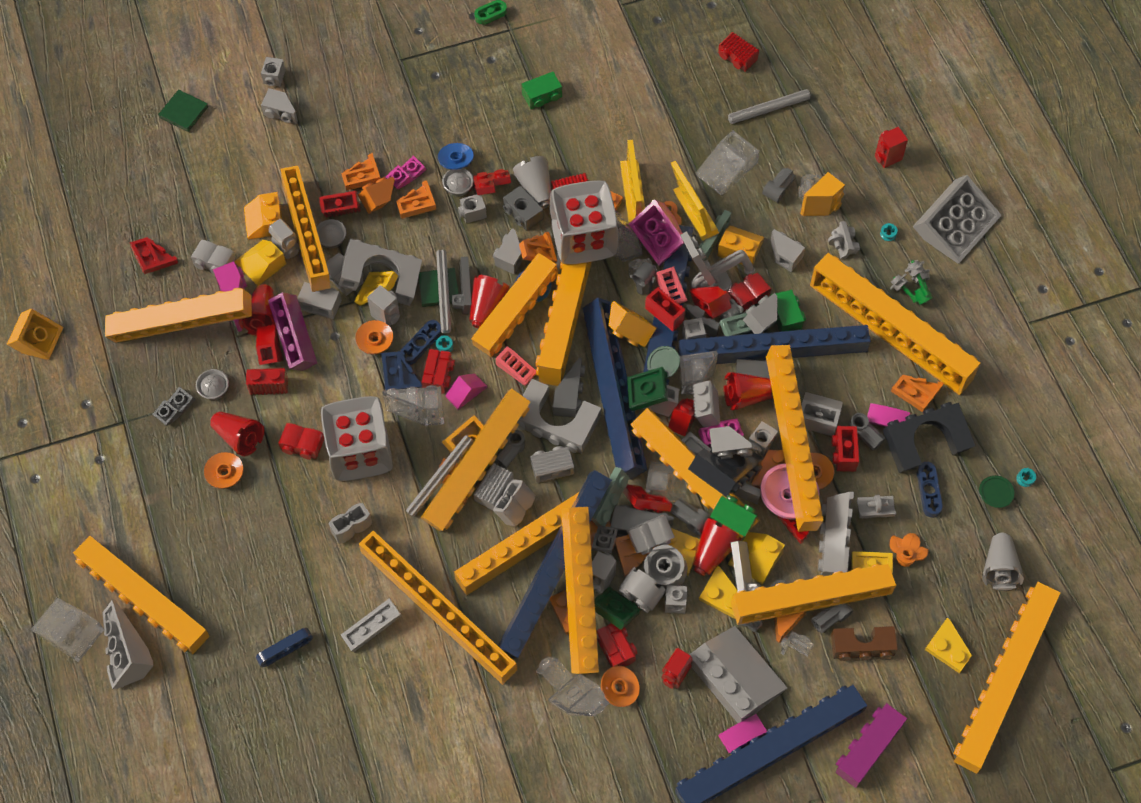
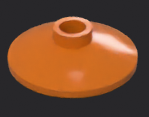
(374, 330)
(218, 464)
(824, 469)
(627, 684)

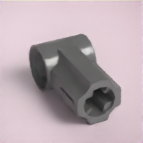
(777, 188)
(643, 278)
(867, 432)
(510, 450)
(691, 516)
(830, 616)

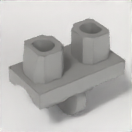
(841, 239)
(876, 506)

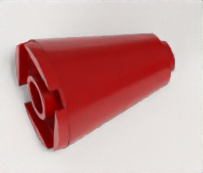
(485, 298)
(261, 310)
(746, 390)
(238, 432)
(713, 546)

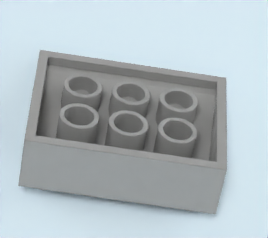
(957, 219)
(736, 674)

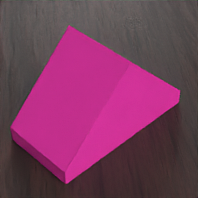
(465, 389)

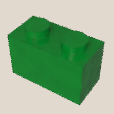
(541, 90)
(788, 312)
(734, 515)

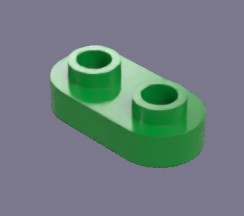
(488, 12)

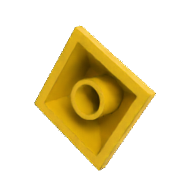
(261, 261)
(763, 555)

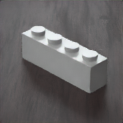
(835, 534)

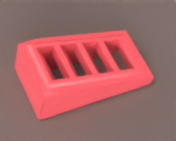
(660, 275)
(514, 357)

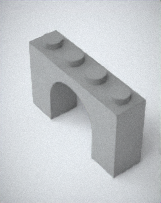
(362, 254)
(572, 435)

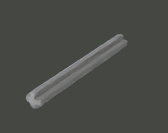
(769, 106)
(443, 291)
(439, 476)

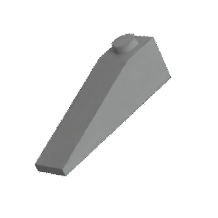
(127, 651)

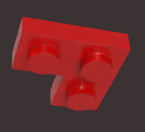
(486, 182)
(642, 500)

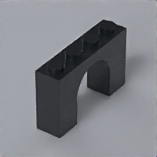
(947, 419)
(725, 474)

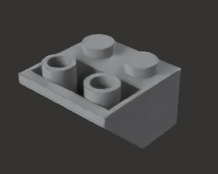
(821, 413)
(727, 442)

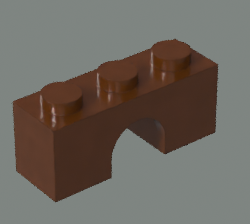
(846, 646)

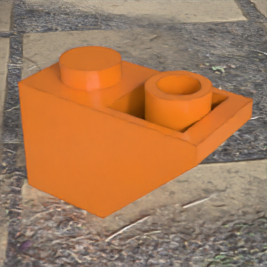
(376, 195)

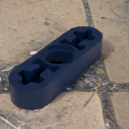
(421, 334)
(925, 497)
(284, 647)

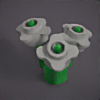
(920, 276)

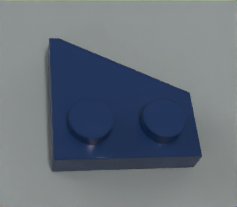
(398, 372)

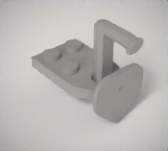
(715, 274)

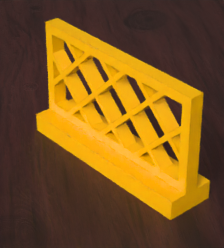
(632, 183)
(693, 206)

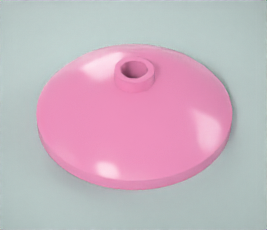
(774, 487)

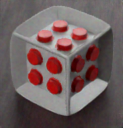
(584, 222)
(356, 438)

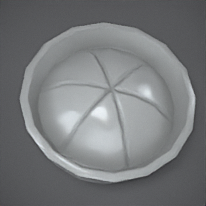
(458, 182)
(331, 233)
(212, 384)

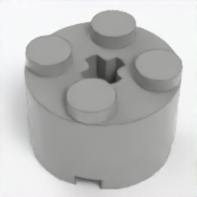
(656, 561)
(641, 589)

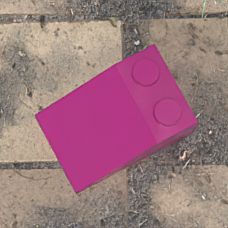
(658, 231)
(228, 278)

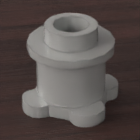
(735, 310)

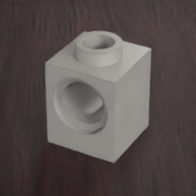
(273, 71)
(477, 213)
(693, 329)
(766, 432)
(675, 599)

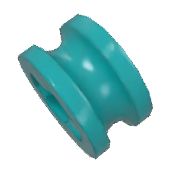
(883, 233)
(449, 348)
(1032, 477)

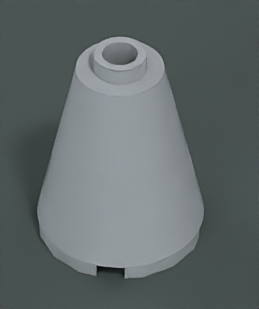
(535, 179)
(1002, 564)

